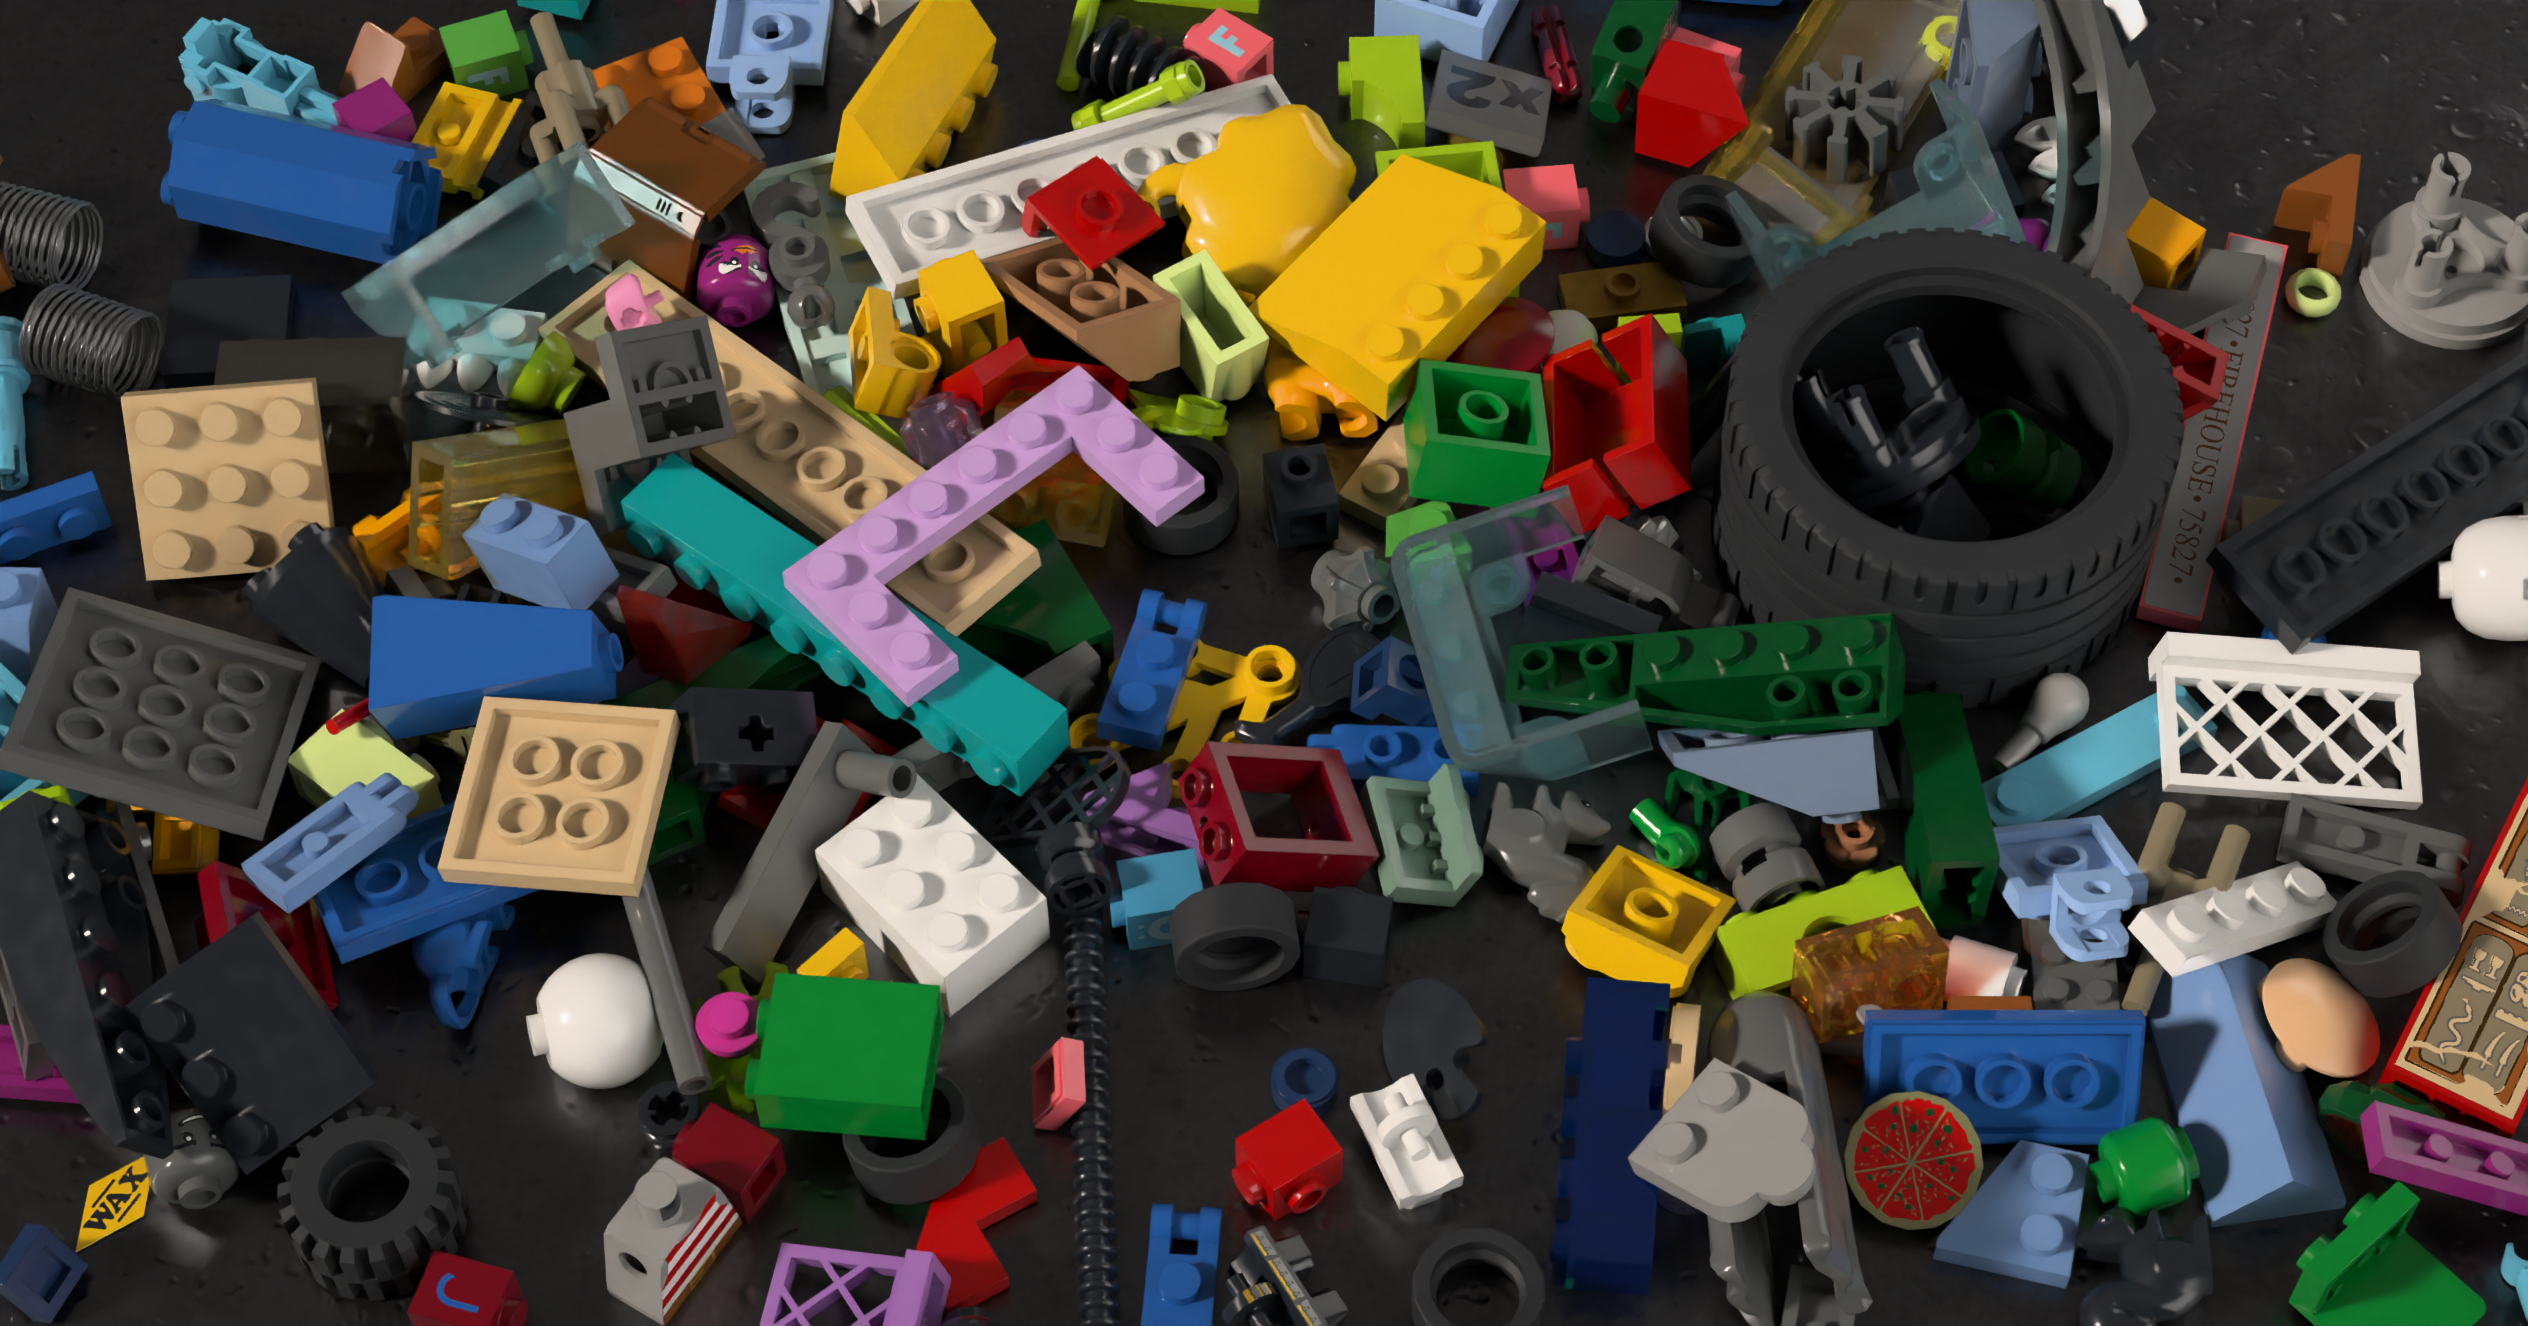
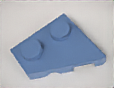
(2022, 1217)

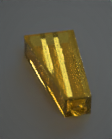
(466, 472)

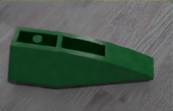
(1726, 677)

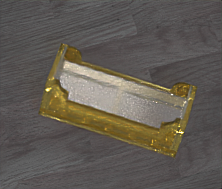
(1902, 35)

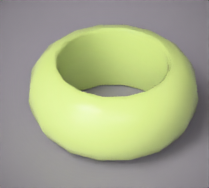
(2307, 306)

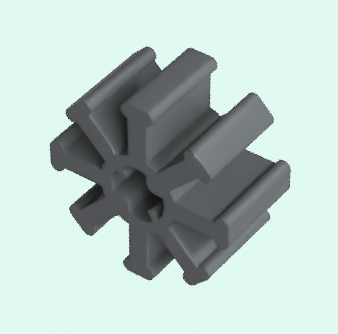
(1844, 118)

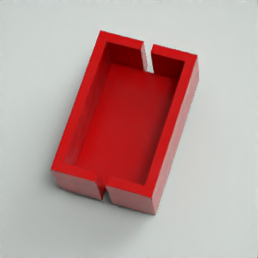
(1617, 438)

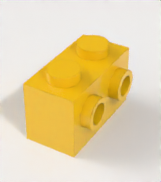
(960, 311)

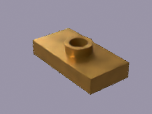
(1622, 292)

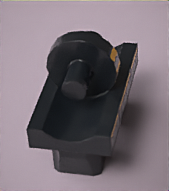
(1270, 1289)

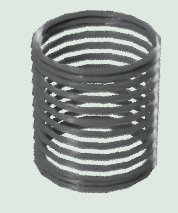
(57, 241)
(75, 341)

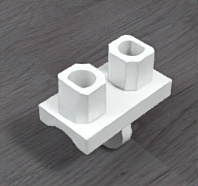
(1407, 1143)

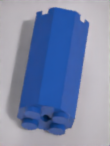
(300, 180)

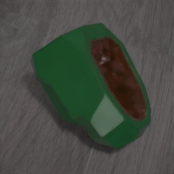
(2344, 1103)

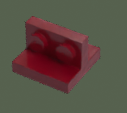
(231, 900)

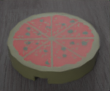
(1912, 1160)

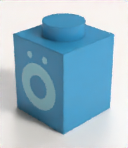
(1149, 893)

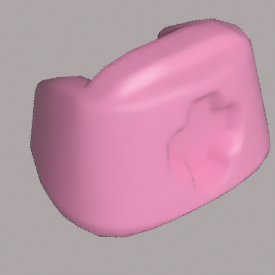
(629, 306)

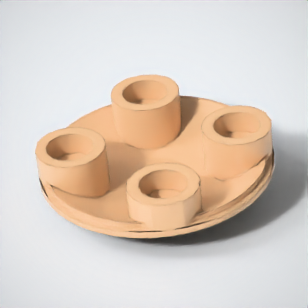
(2319, 1019)

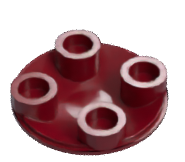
(1510, 338)

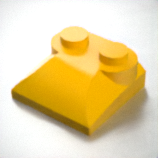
(1644, 922)

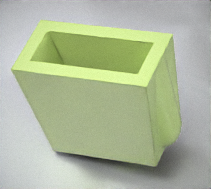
(1219, 336)

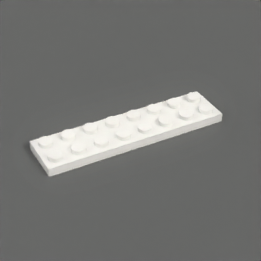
(984, 199)

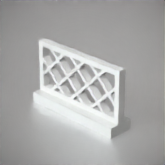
(2269, 668)

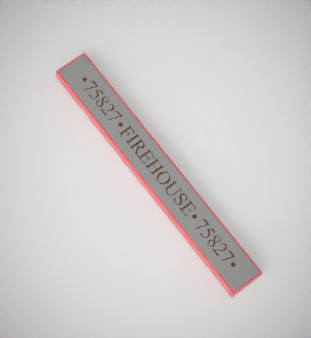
(2211, 447)

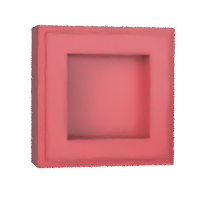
(1058, 1084)

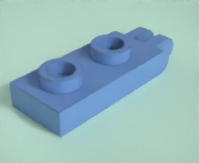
(330, 841)

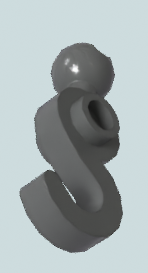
(796, 255)

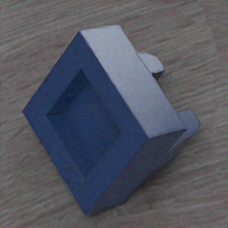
(39, 1273)

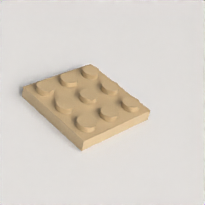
(225, 474)
(560, 796)

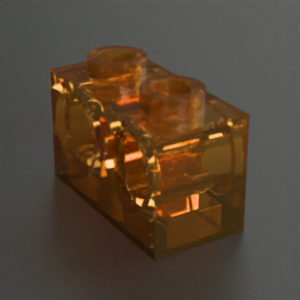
(1879, 961)

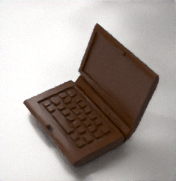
(669, 181)

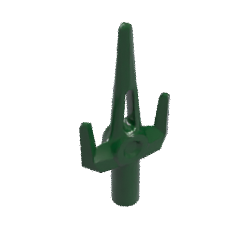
(1706, 795)

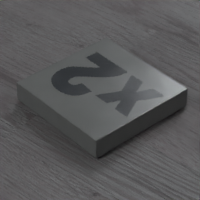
(1489, 103)

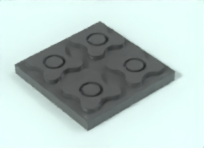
(161, 714)

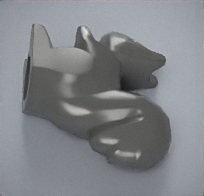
(1532, 845)

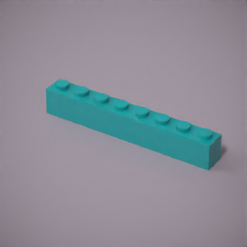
(739, 556)

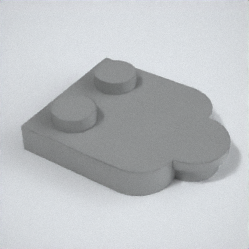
(1730, 1147)

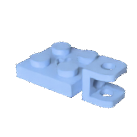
(767, 69)
(2075, 878)

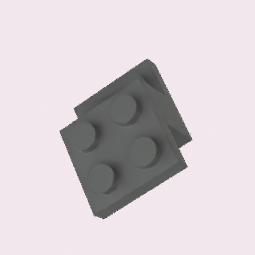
(661, 402)

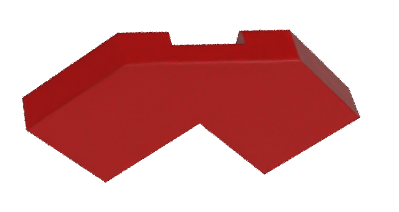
(955, 1221)

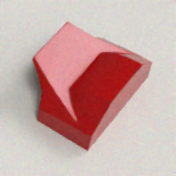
(993, 374)

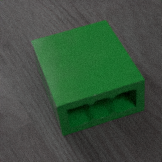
(847, 1056)

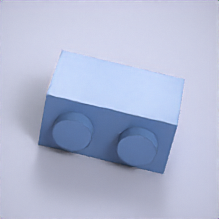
(540, 554)

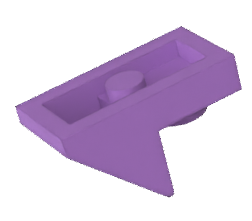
(1145, 823)

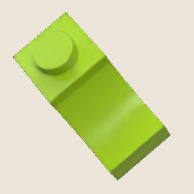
(1386, 86)

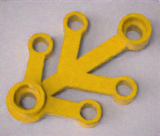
(1202, 704)

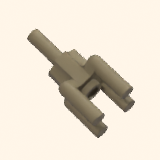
(569, 97)
(2173, 883)

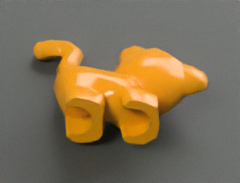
(1305, 394)

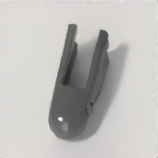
(1776, 1045)

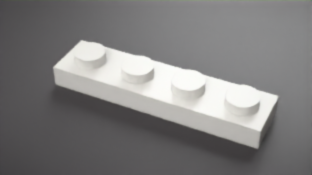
(2229, 923)

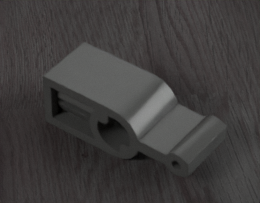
(1652, 577)

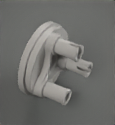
(2448, 265)

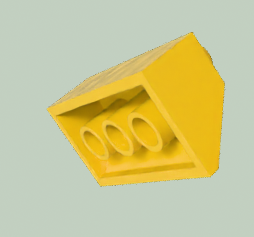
(915, 98)

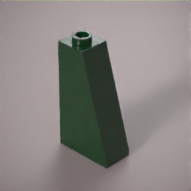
(1943, 810)

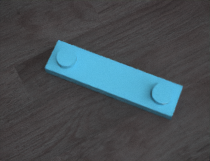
(2086, 765)

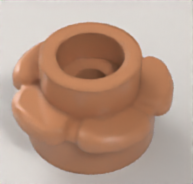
(1853, 852)

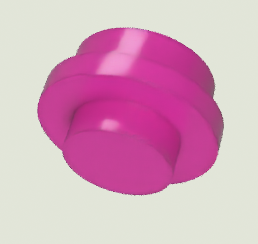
(728, 1025)

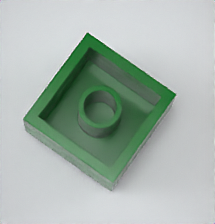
(1475, 434)

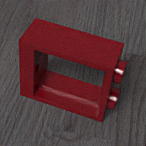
(1336, 832)

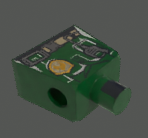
(1626, 56)

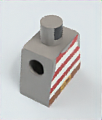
(673, 1229)

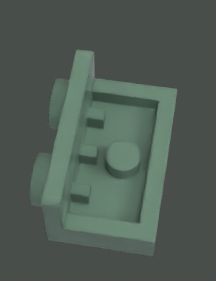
(1423, 837)

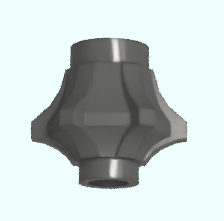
(1355, 588)

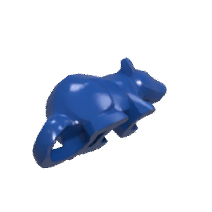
(458, 961)

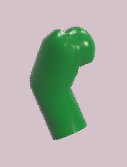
(1674, 842)

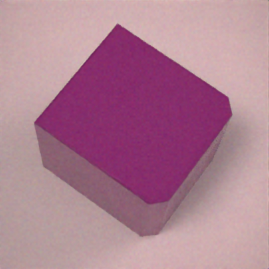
(376, 111)

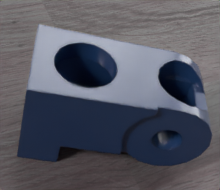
(1391, 684)

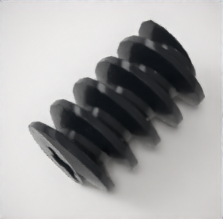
(1126, 58)

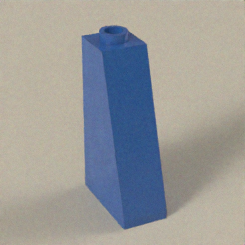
(444, 655)

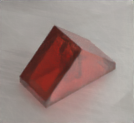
(675, 637)

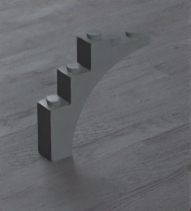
(2099, 115)

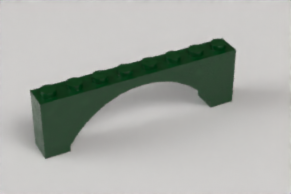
(1026, 627)

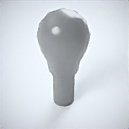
(2054, 707)

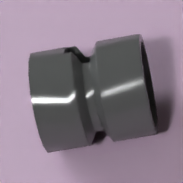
(1763, 857)

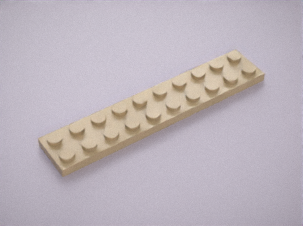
(816, 462)

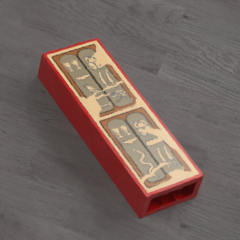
(2471, 1022)

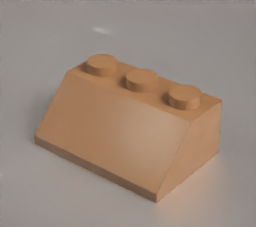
(1103, 311)

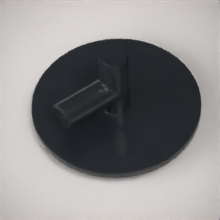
(482, 408)

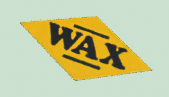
(114, 1202)

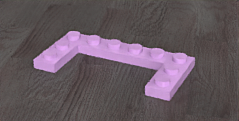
(848, 573)

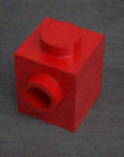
(1287, 1162)

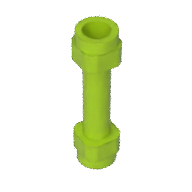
(1175, 85)

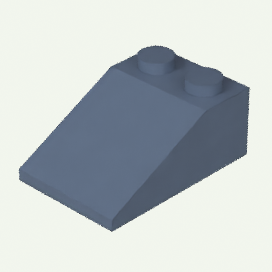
(1806, 771)

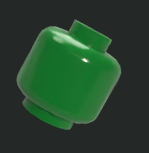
(2145, 1166)

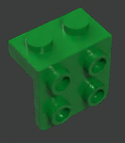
(2381, 1273)

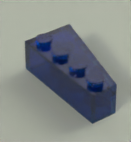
(1615, 1107)

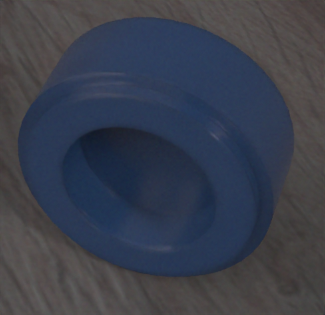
(1615, 239)
(1305, 1075)

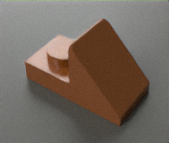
(404, 59)
(2325, 207)

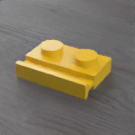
(466, 133)

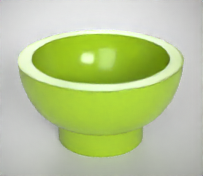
(548, 378)

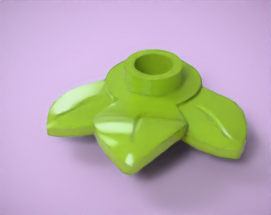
(1182, 417)

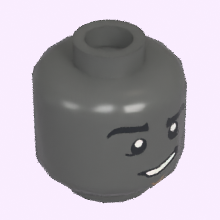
(196, 1165)

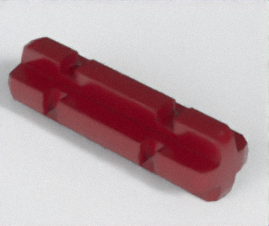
(1557, 54)

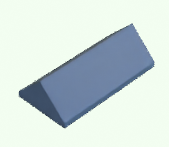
(2237, 1099)

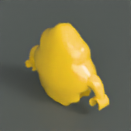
(1258, 194)

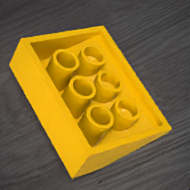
(1401, 279)

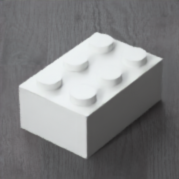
(933, 894)

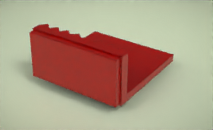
(1091, 213)

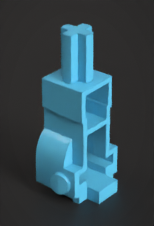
(273, 85)

